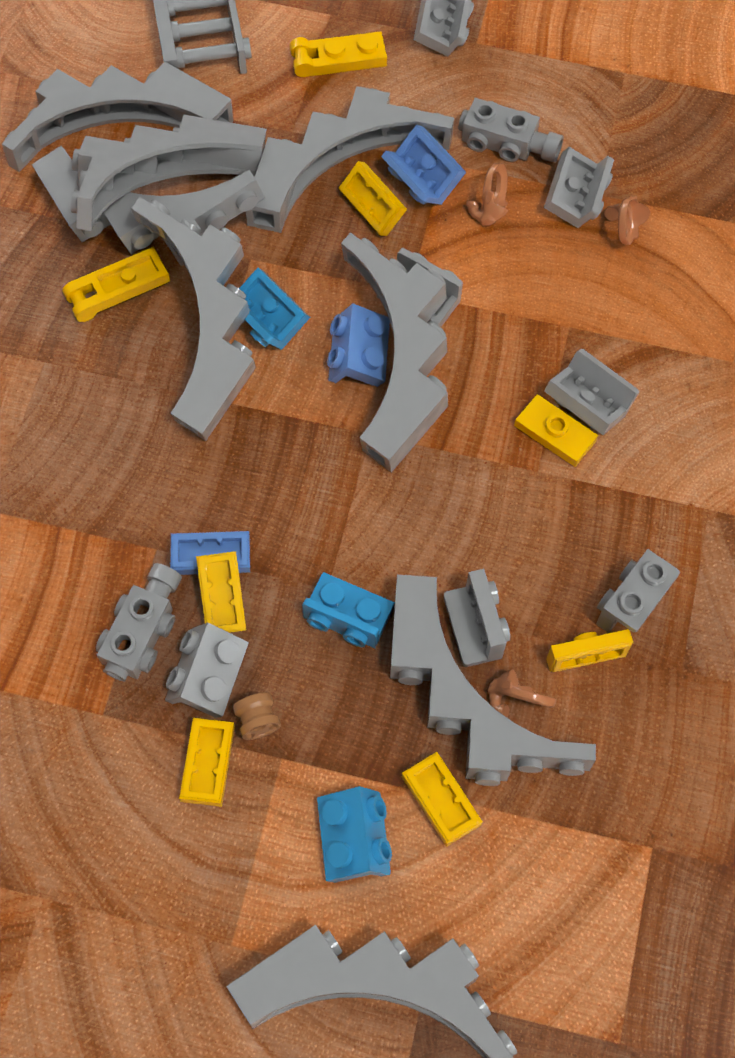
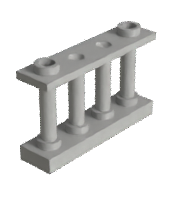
(172, 32)

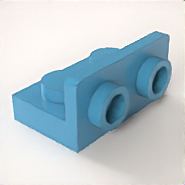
(347, 610)

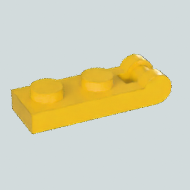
(338, 54)
(115, 283)

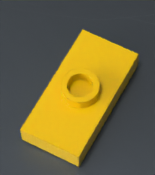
(372, 198)
(556, 430)
(221, 591)
(589, 649)
(207, 762)
(441, 799)

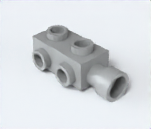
(507, 132)
(139, 629)

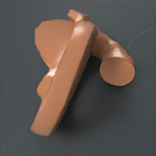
(493, 204)
(630, 217)
(509, 685)

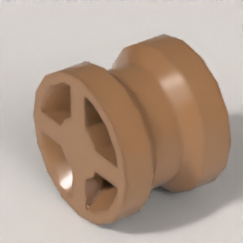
(256, 716)

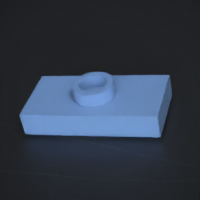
(189, 545)

